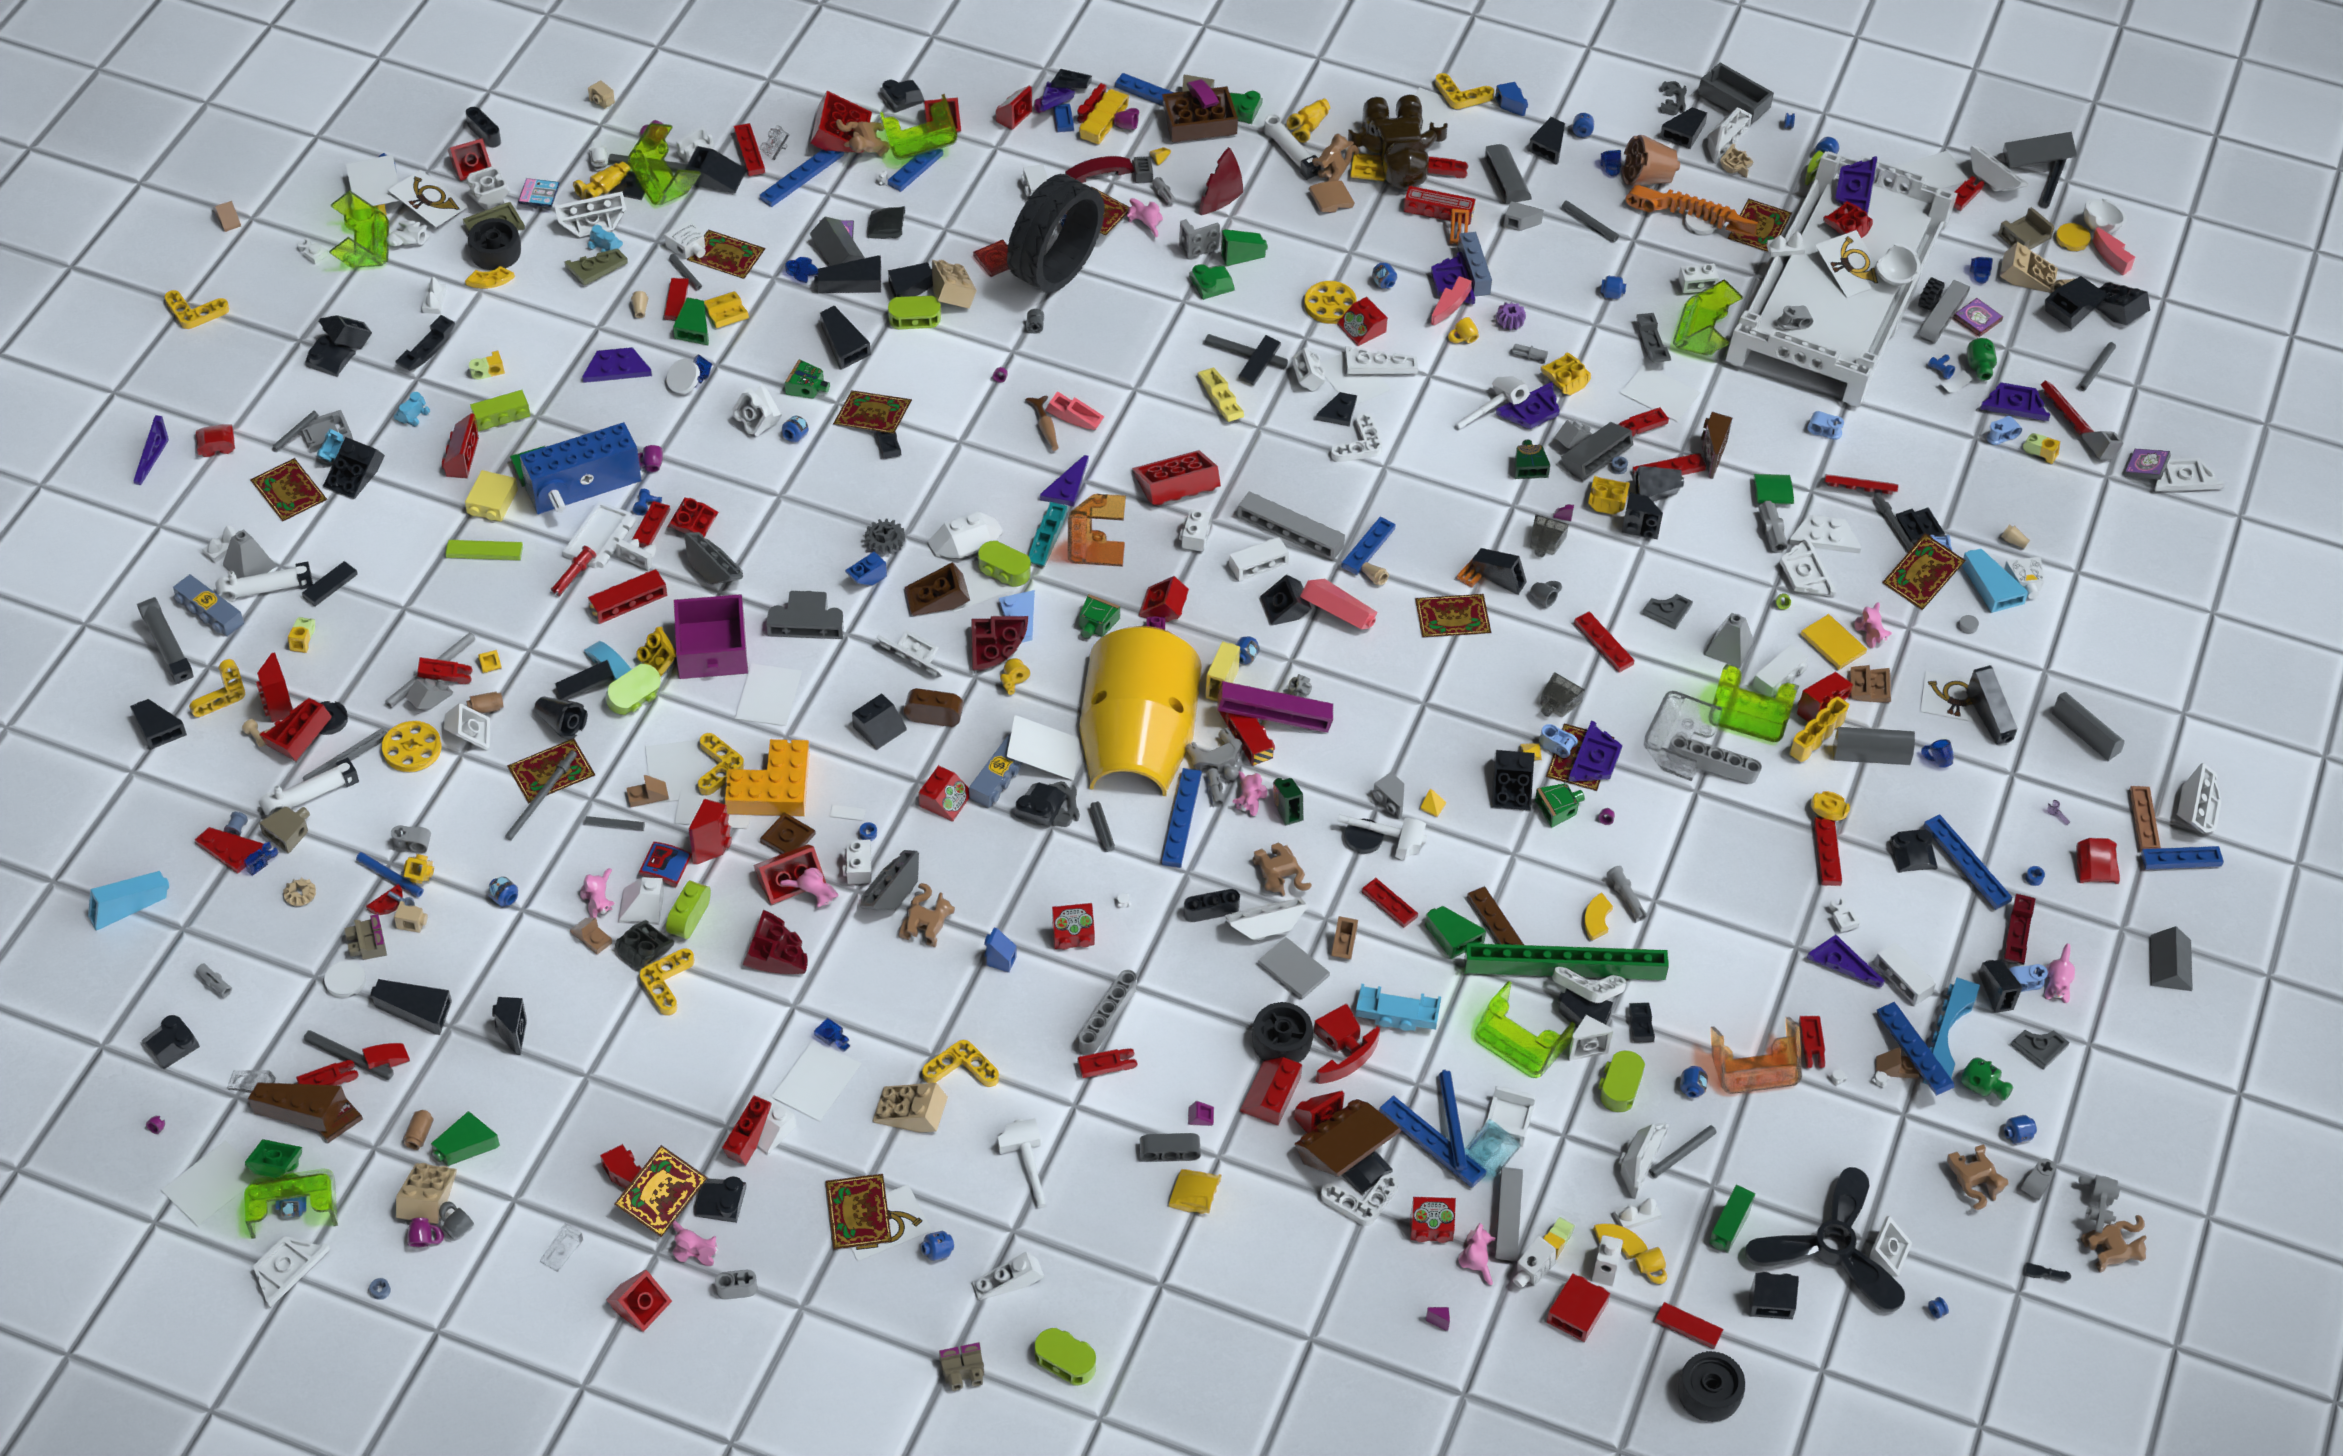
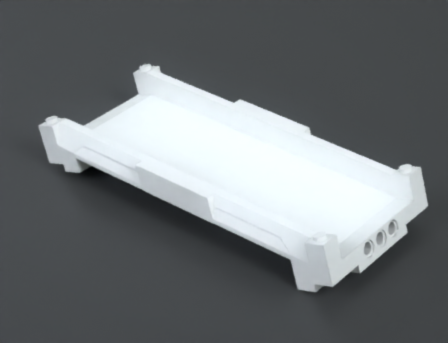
(1853, 329)

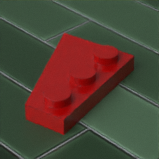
(227, 847)

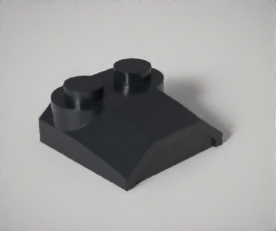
(901, 94)
(328, 357)
(1040, 804)
(1913, 850)
(171, 1041)
(1367, 1172)
(721, 1199)

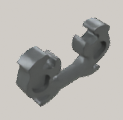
(1670, 107)
(1063, 817)

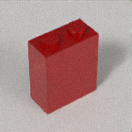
(1578, 1307)

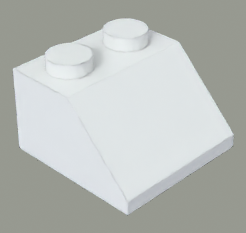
(777, 1125)

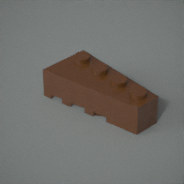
(299, 1104)

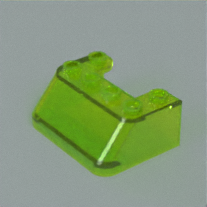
(921, 138)
(1751, 711)
(316, 1183)

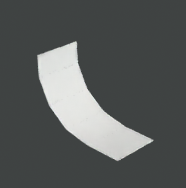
(1957, 383)

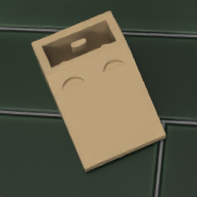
(2027, 269)
(952, 284)
(911, 1107)
(425, 1192)

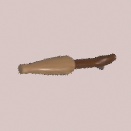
(1045, 422)

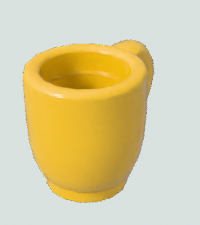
(1467, 331)
(1652, 1261)

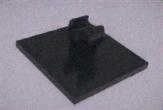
(630, 187)

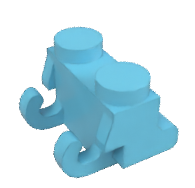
(603, 239)
(411, 409)
(330, 446)

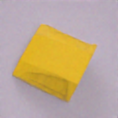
(1567, 374)
(1608, 495)
(657, 651)
(1194, 1191)

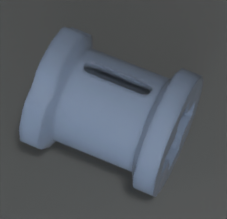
(236, 823)

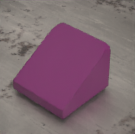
(1200, 1114)
(1439, 1317)

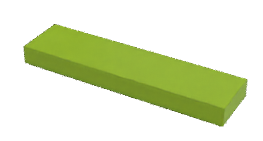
(484, 550)

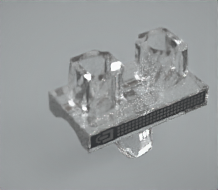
(775, 143)

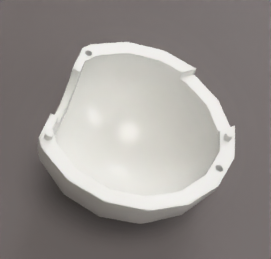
(2103, 215)
(1898, 265)

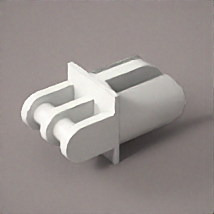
(598, 155)

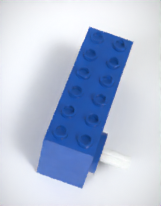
(580, 468)

